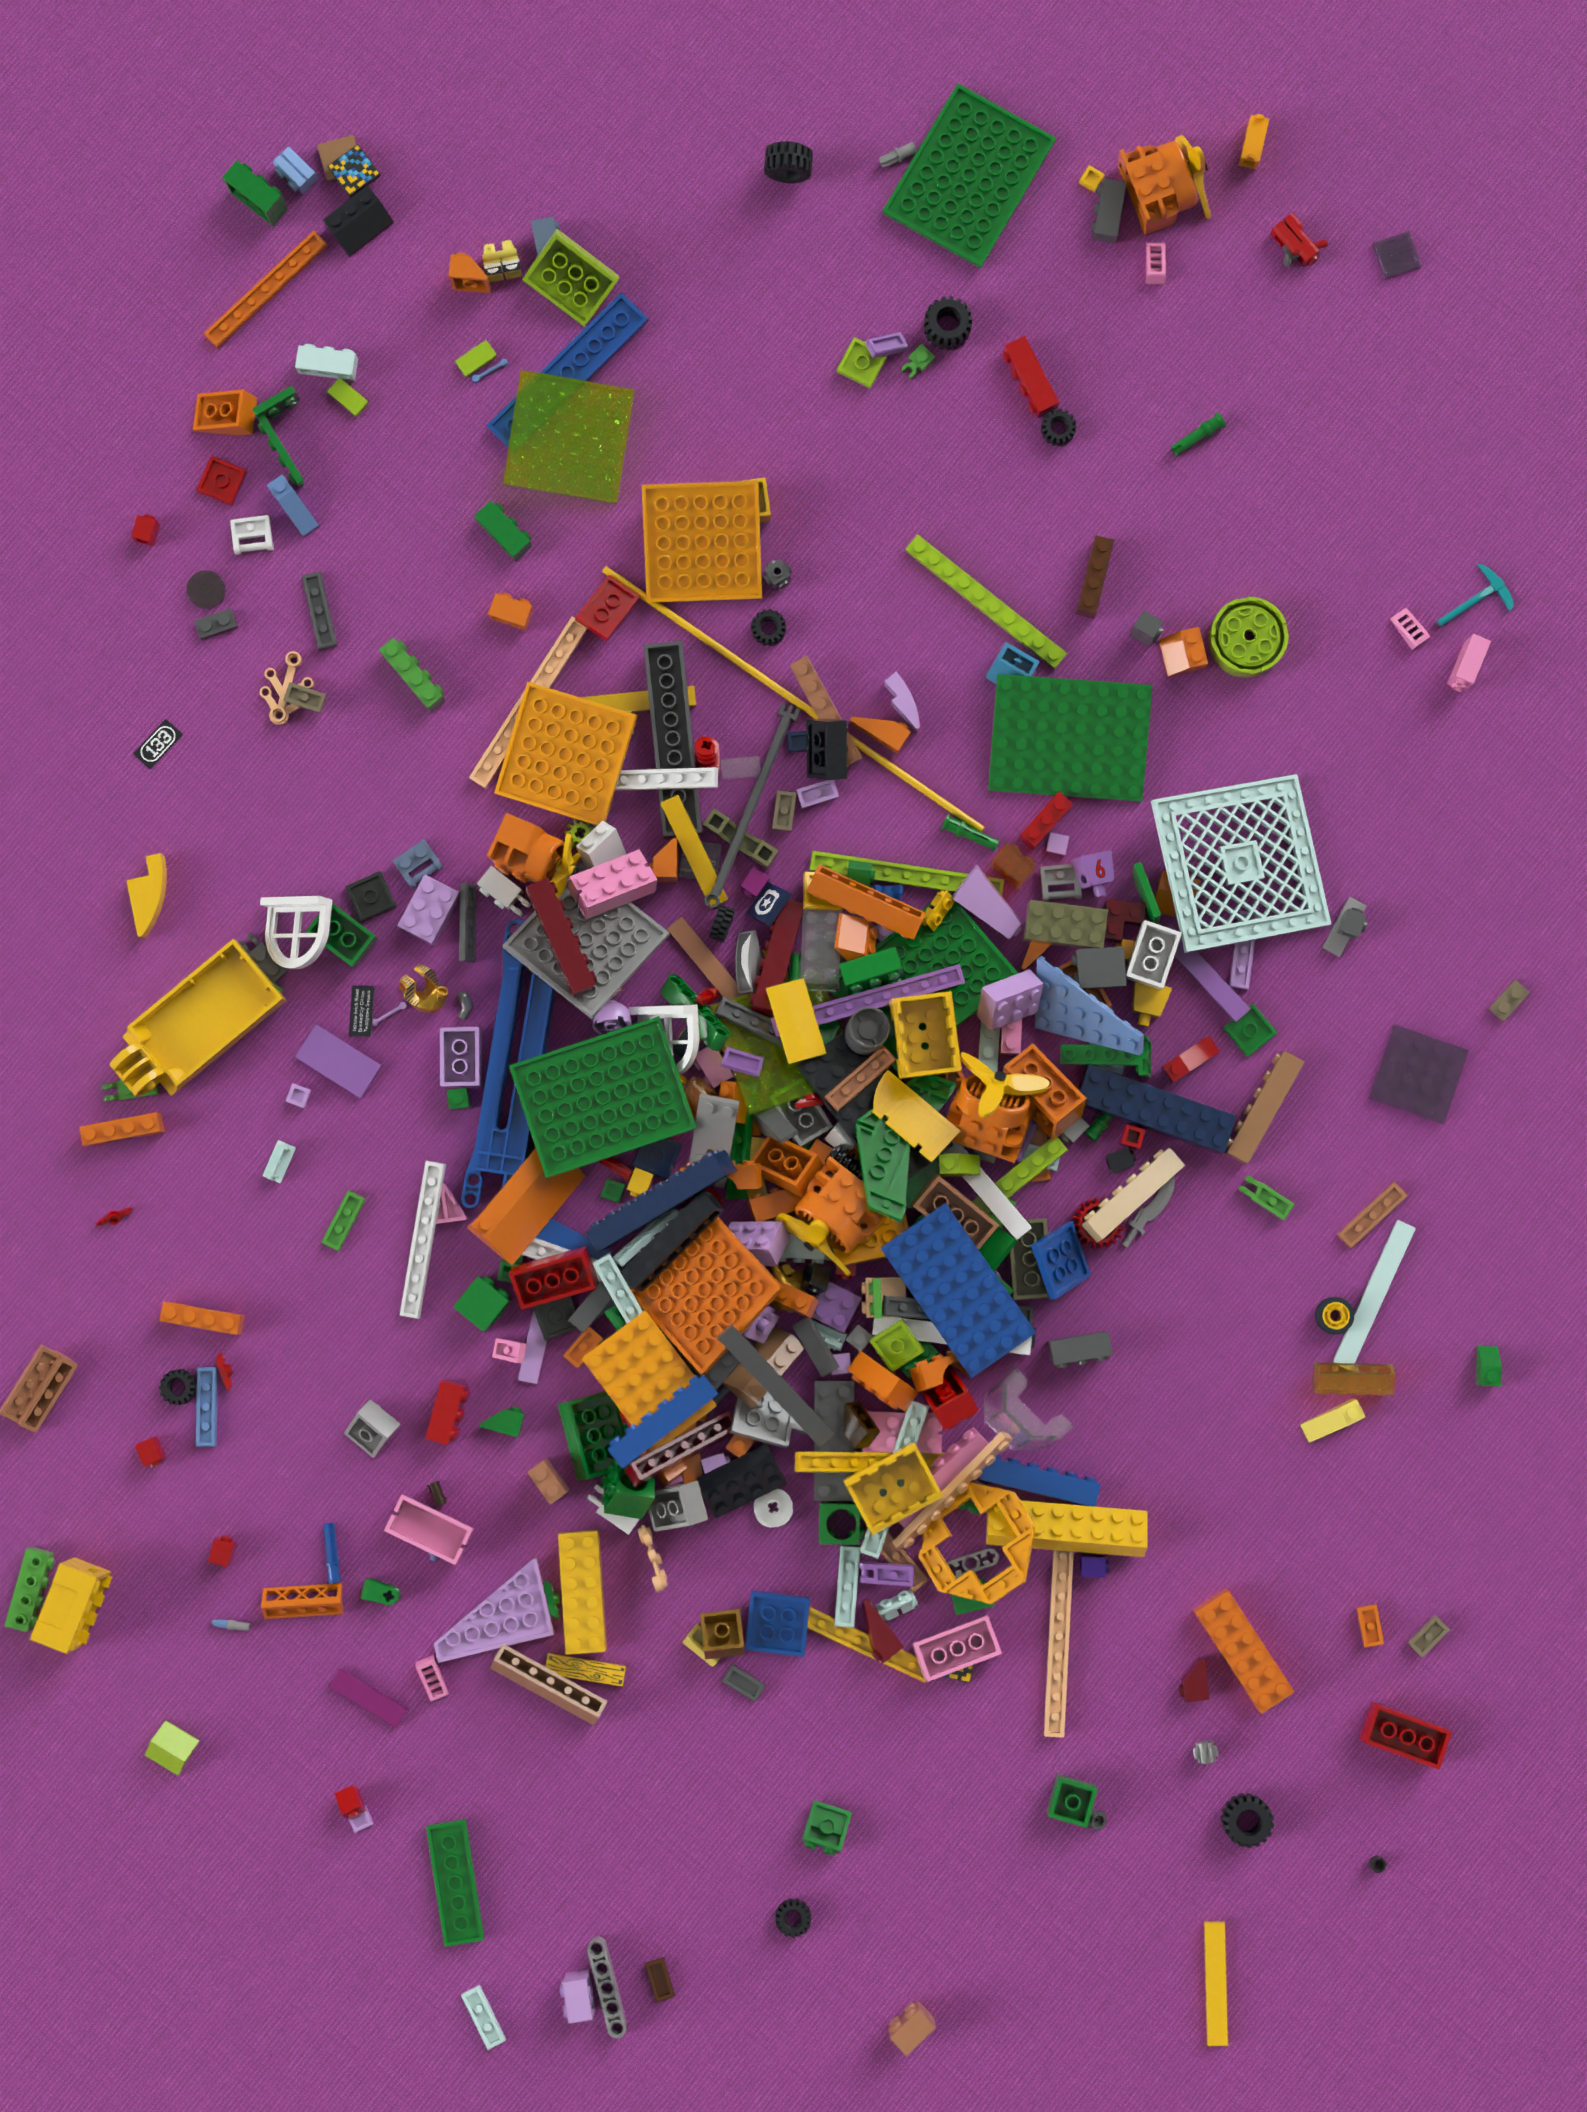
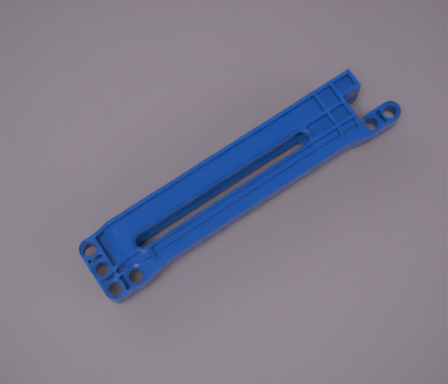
(507, 1149)

